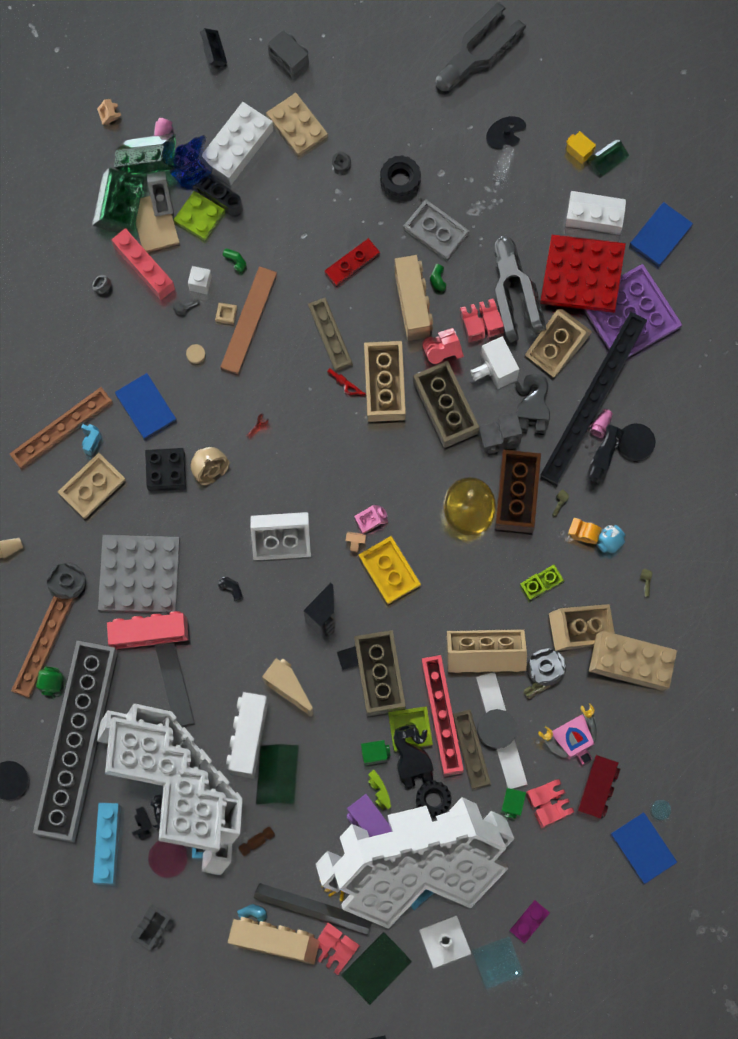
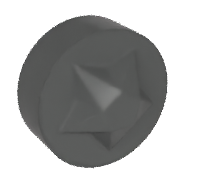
(341, 161)
(101, 284)

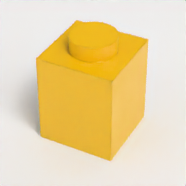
(580, 147)

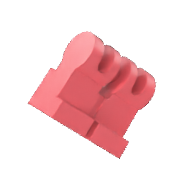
(477, 326)
(442, 346)
(548, 813)
(344, 947)

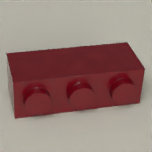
(598, 788)

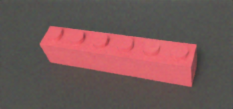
(442, 716)

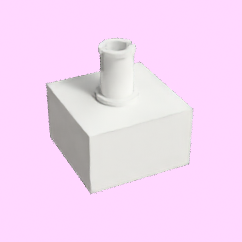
(497, 363)
(444, 942)

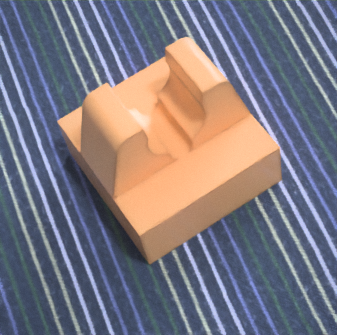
(107, 112)
(356, 539)

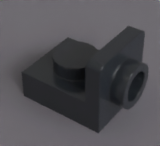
(142, 820)

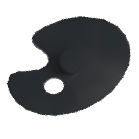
(502, 134)

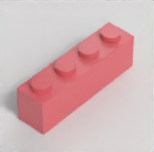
(143, 264)
(148, 630)

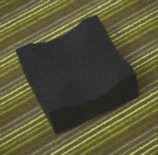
(165, 468)

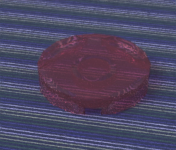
(167, 859)

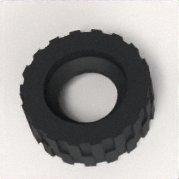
(407, 164)

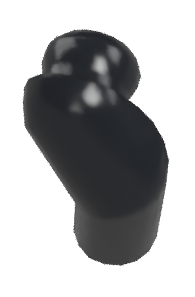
(230, 584)

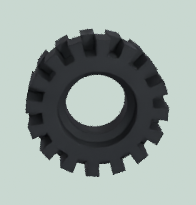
(438, 787)

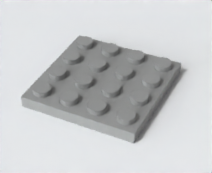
(138, 574)

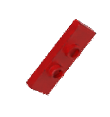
(352, 262)

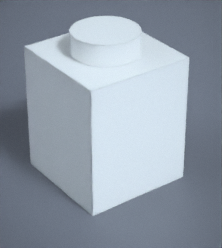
(199, 280)

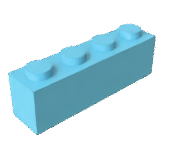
(107, 844)

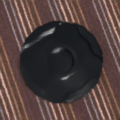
(637, 442)
(13, 780)

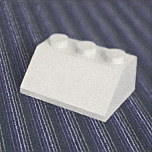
(595, 213)
(280, 536)

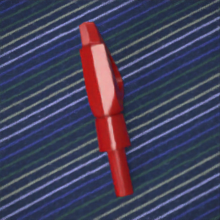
(347, 384)

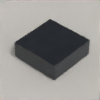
(348, 658)

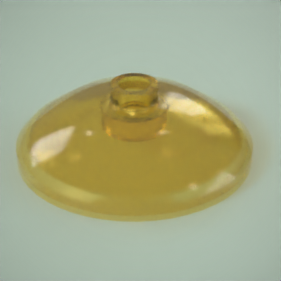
(478, 508)

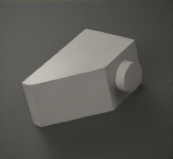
(159, 193)

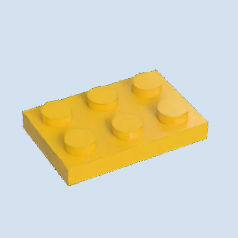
(389, 570)

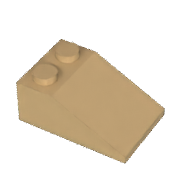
(558, 342)
(579, 625)
(284, 682)

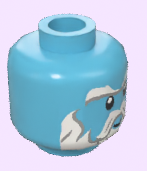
(611, 539)

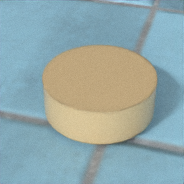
(195, 354)

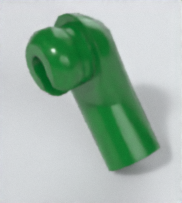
(238, 259)
(436, 280)

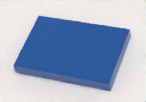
(661, 234)
(145, 406)
(643, 848)

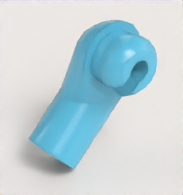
(253, 910)

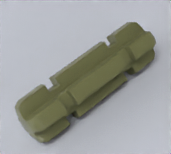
(531, 691)

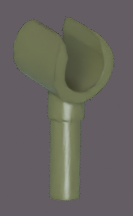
(563, 497)
(646, 575)

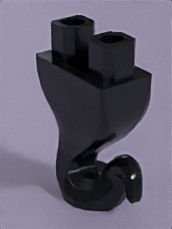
(603, 457)
(412, 758)

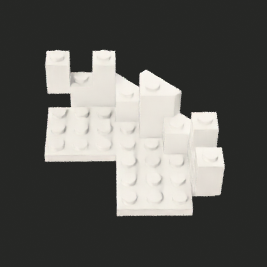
(196, 798)
(393, 869)

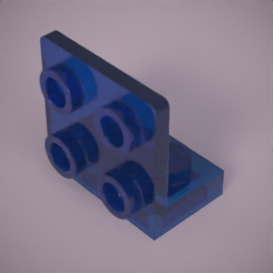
(189, 163)

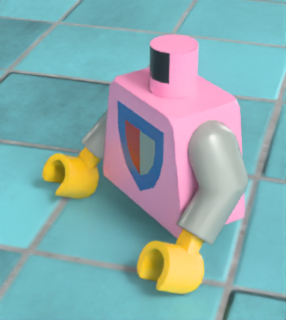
(573, 737)

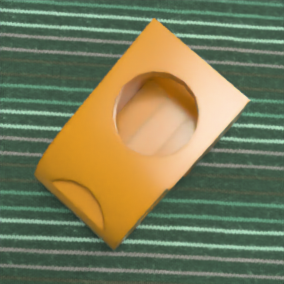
(584, 531)

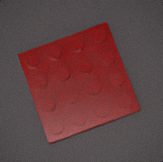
(583, 273)

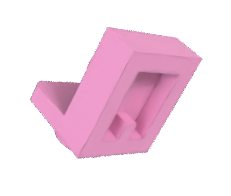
(371, 518)

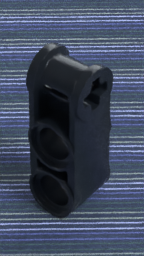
(209, 187)

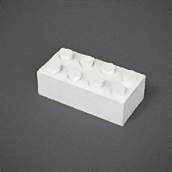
(237, 143)
(248, 735)

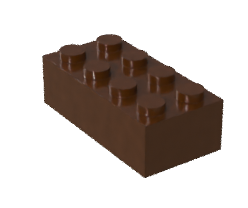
(518, 491)

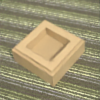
(226, 313)

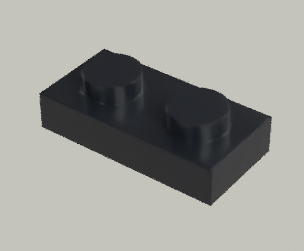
(213, 47)

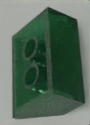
(146, 154)
(118, 201)
(277, 775)
(376, 968)

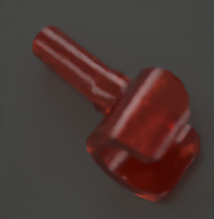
(259, 425)

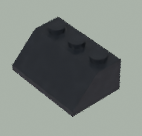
(321, 612)

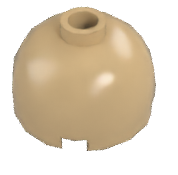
(208, 464)

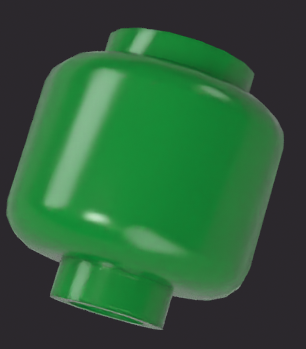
(49, 680)

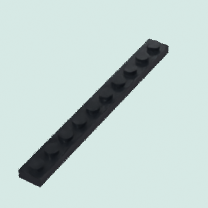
(593, 398)

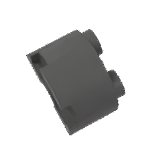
(152, 927)

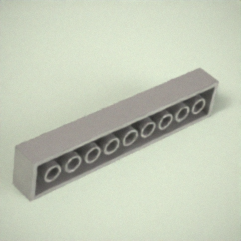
(75, 742)

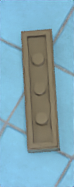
(330, 334)
(471, 750)

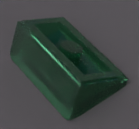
(608, 157)

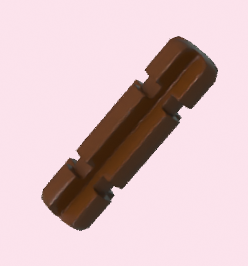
(256, 841)

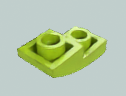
(542, 582)
(382, 796)

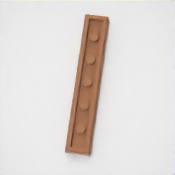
(248, 320)
(61, 428)
(42, 646)

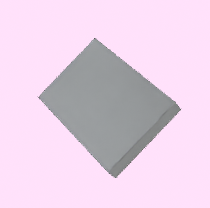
(436, 229)

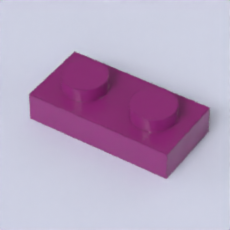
(529, 921)

